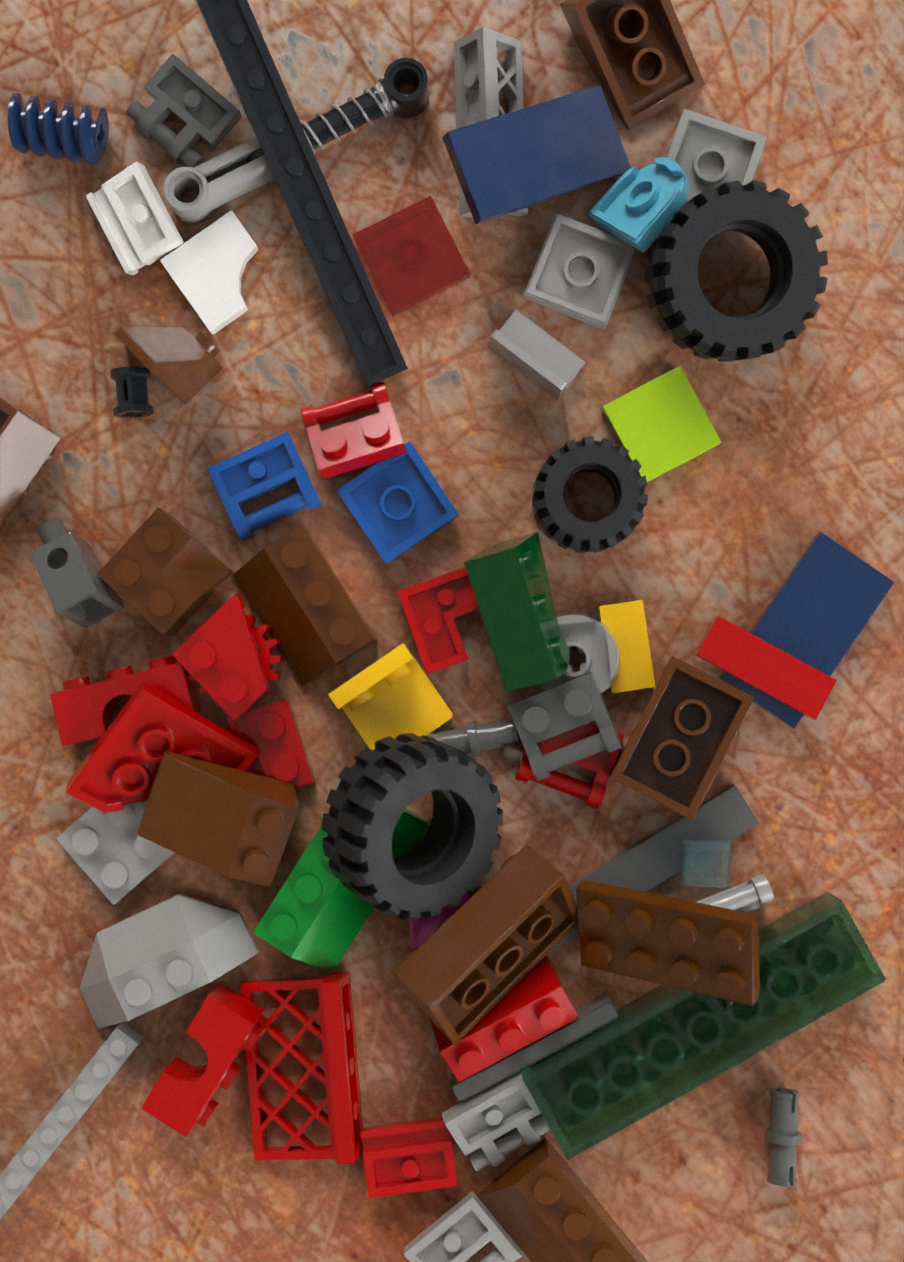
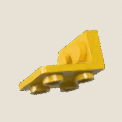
(392, 699)

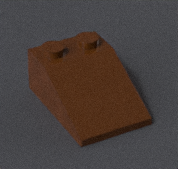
(635, 53)
(220, 817)

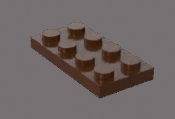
(669, 941)

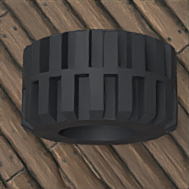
(609, 463)

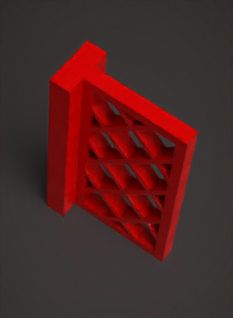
(338, 1076)

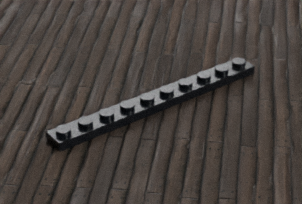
(303, 187)

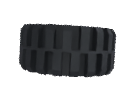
(791, 259)
(451, 852)

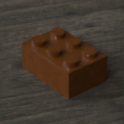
(682, 737)

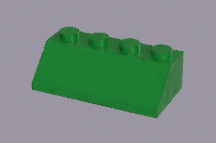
(317, 915)

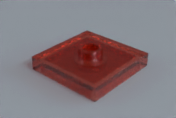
(411, 256)

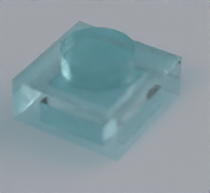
(706, 863)

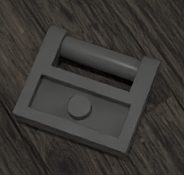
(560, 711)

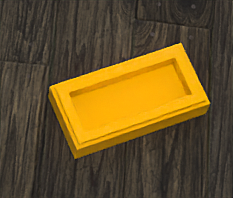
(629, 629)

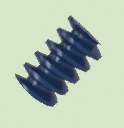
(56, 132)

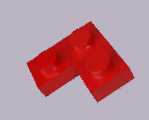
(431, 615)

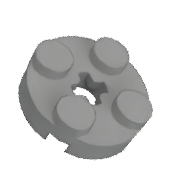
(596, 643)

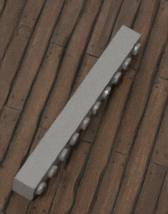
(66, 1113)

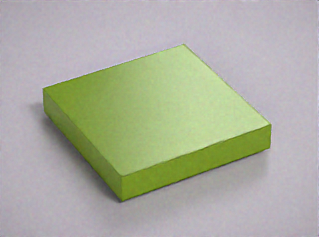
(661, 424)

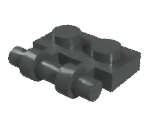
(193, 103)

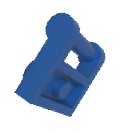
(257, 473)

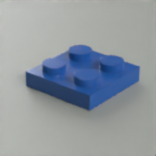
(398, 503)

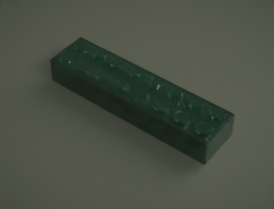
(685, 1038)

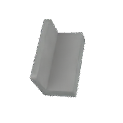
(536, 354)

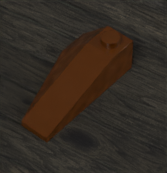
(173, 357)

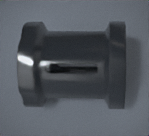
(132, 392)

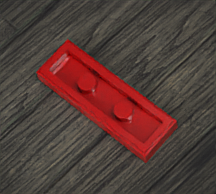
(765, 667)

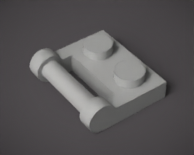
(743, 896)
(462, 1234)

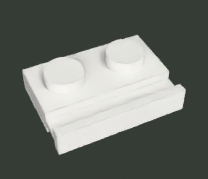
(134, 218)

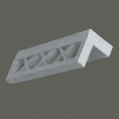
(479, 80)

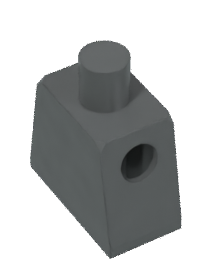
(70, 576)

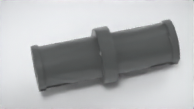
(480, 737)
(783, 1136)

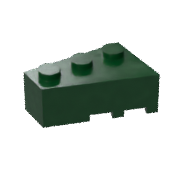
(519, 611)

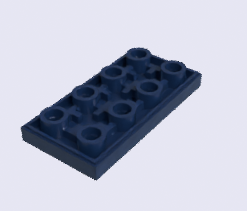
(536, 153)
(817, 614)

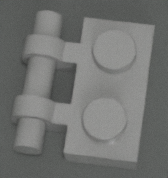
(491, 1114)

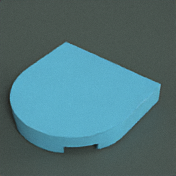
(642, 202)

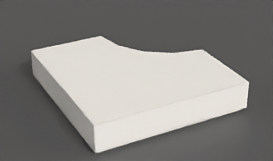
(211, 270)

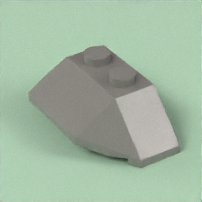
(162, 957)

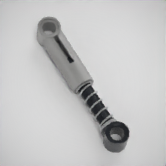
(246, 168)

